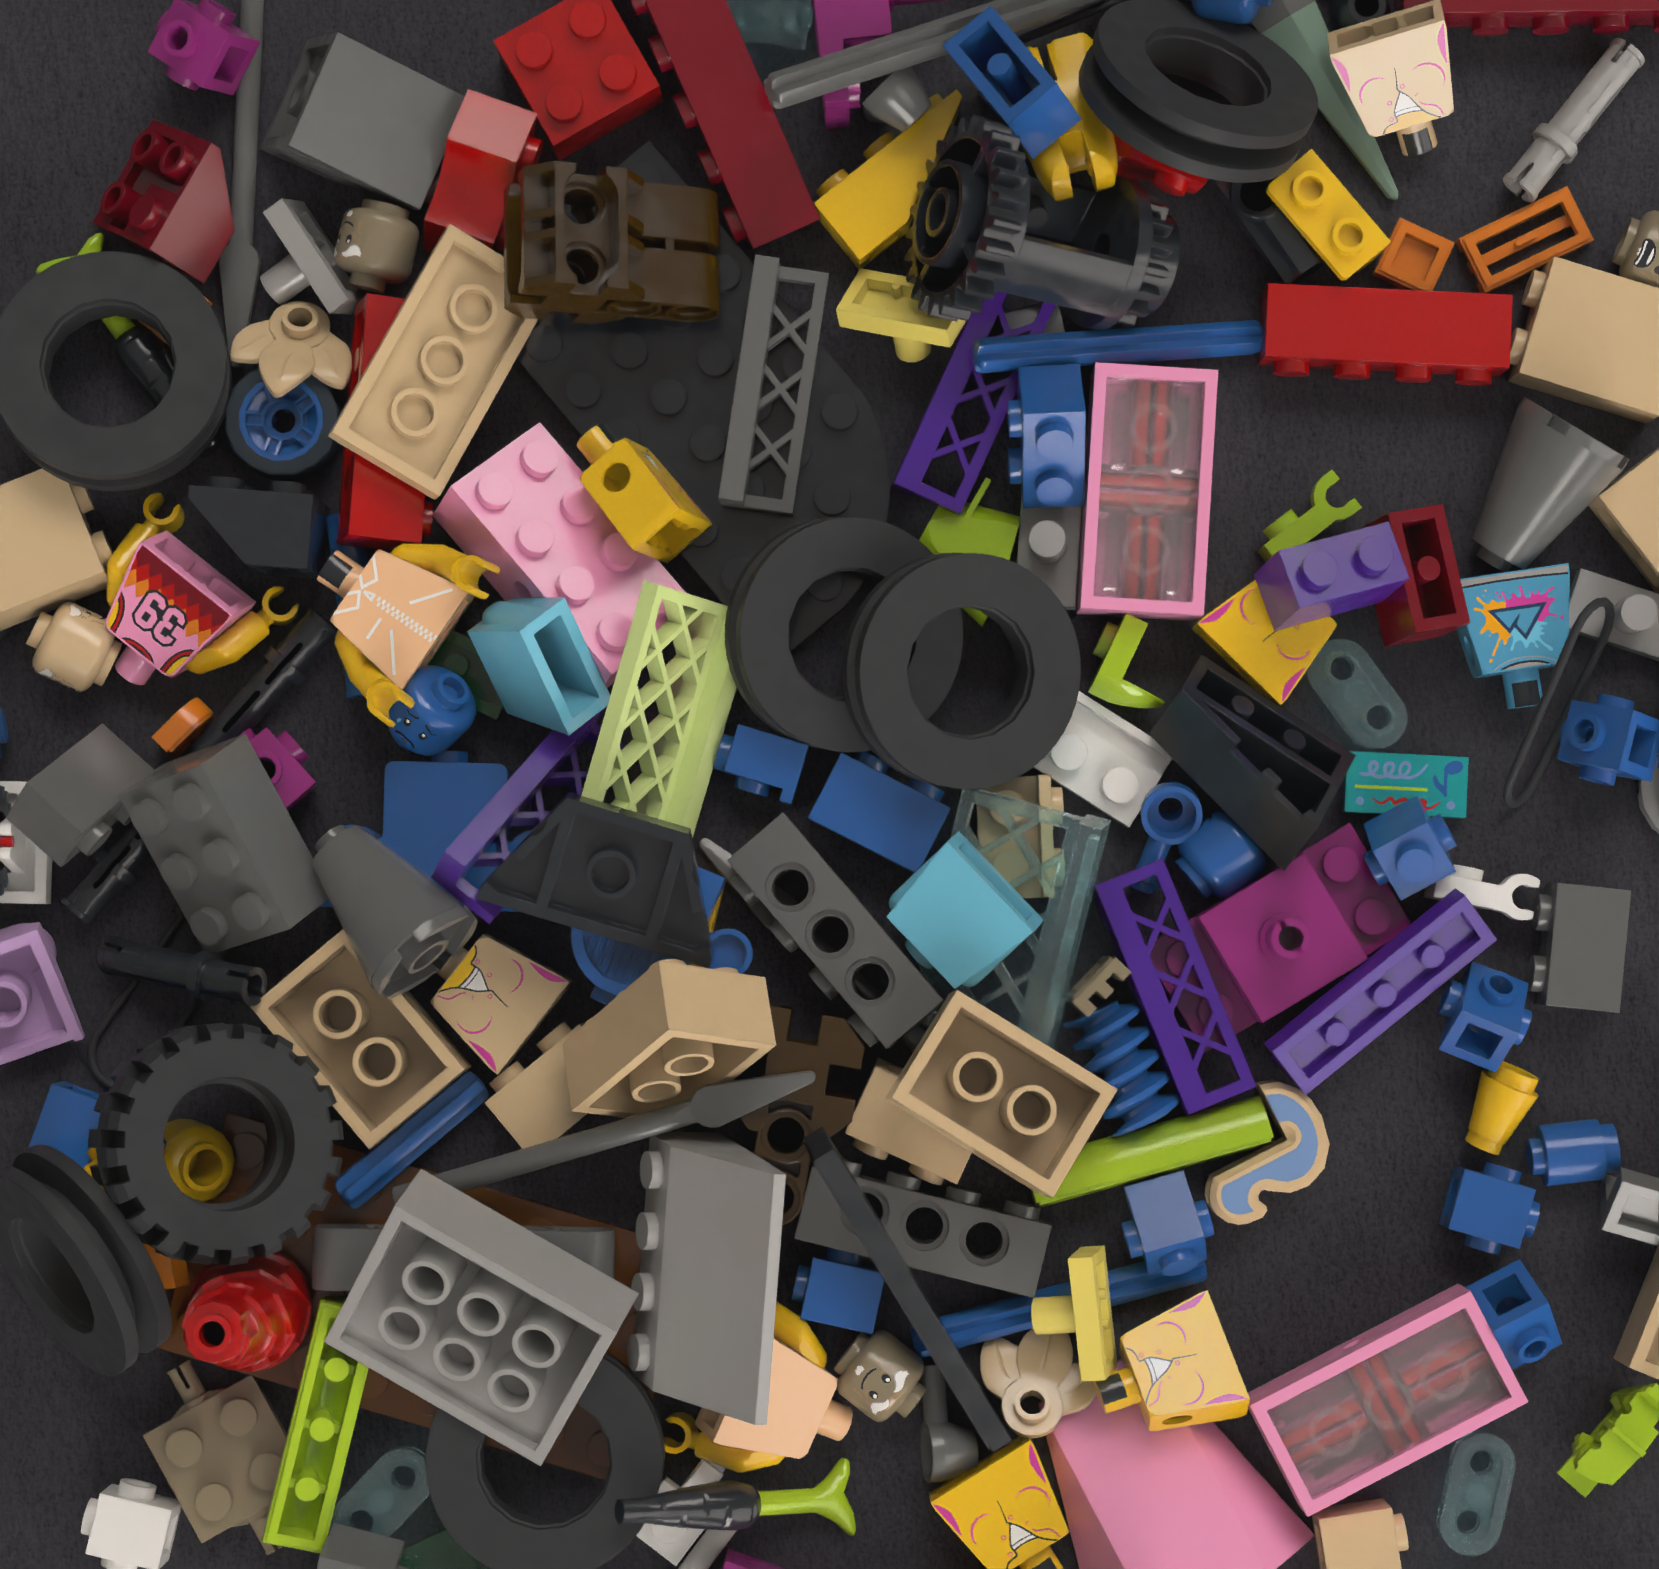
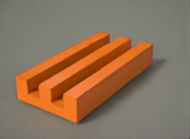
(1478, 263)

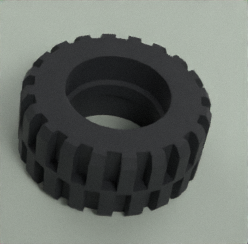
(296, 1157)

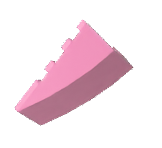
(1166, 1496)

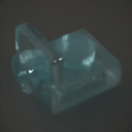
(773, 21)

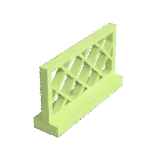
(683, 740)

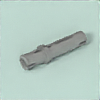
(1558, 140)

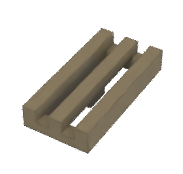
(1094, 983)

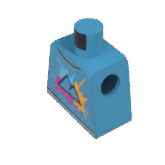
(1516, 627)

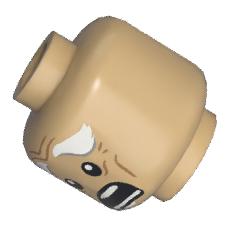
(73, 647)

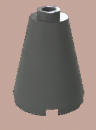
(1540, 486)
(389, 909)

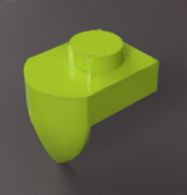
(1116, 649)

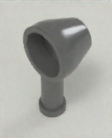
(897, 100)
(944, 1446)

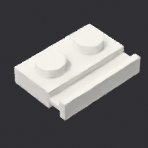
(1105, 761)

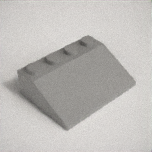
(707, 1273)
(480, 1316)

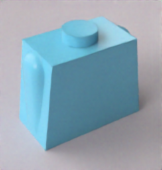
(540, 662)
(960, 914)

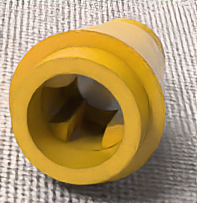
(1500, 1106)

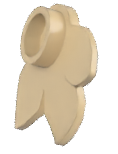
(292, 352)
(1038, 1369)

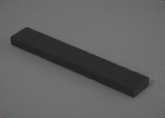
(906, 1289)

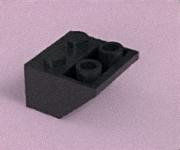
(270, 530)

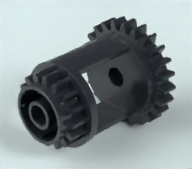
(974, 239)

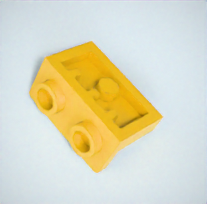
(1327, 216)

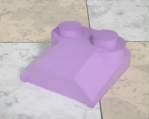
(33, 994)

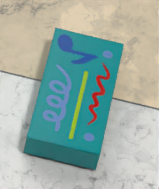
(1388, 779)

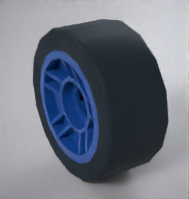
(278, 455)

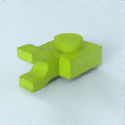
(1294, 531)

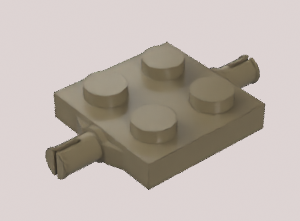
(220, 1454)

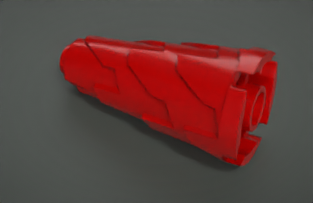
(248, 1313)

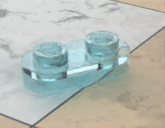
(1353, 698)
(1475, 1491)
(382, 1495)

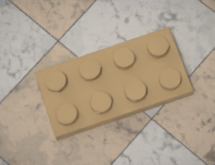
(436, 367)

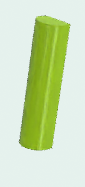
(1164, 1148)
(316, 1440)

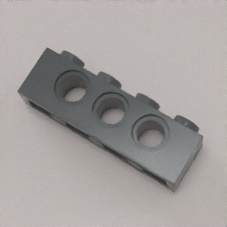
(785, 849)
(1010, 1267)

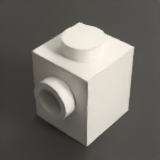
(131, 1525)

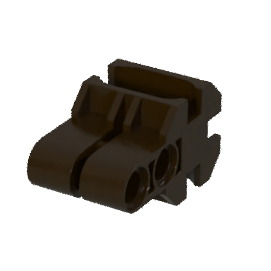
(636, 243)
(811, 1105)

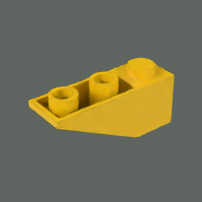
(873, 203)

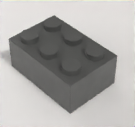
(225, 845)

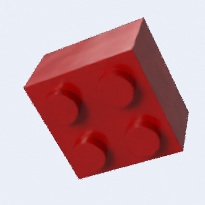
(578, 72)

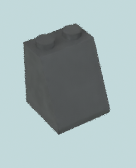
(364, 121)

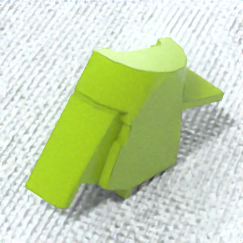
(973, 531)
(1616, 1441)

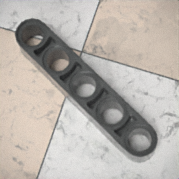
(343, 1248)

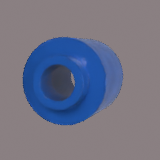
(1573, 1152)

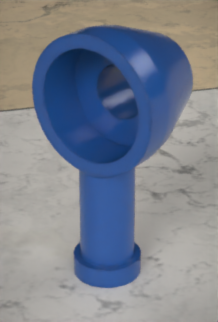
(1166, 828)

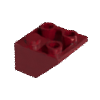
(171, 201)

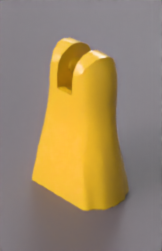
(1086, 144)

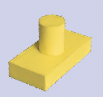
(884, 306)
(1083, 1313)

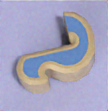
(1279, 1166)

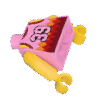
(176, 606)

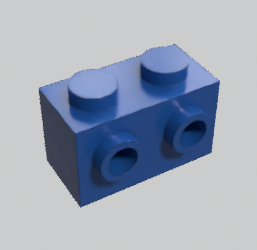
(1050, 436)

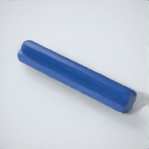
(410, 1140)

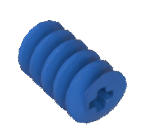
(1124, 1065)

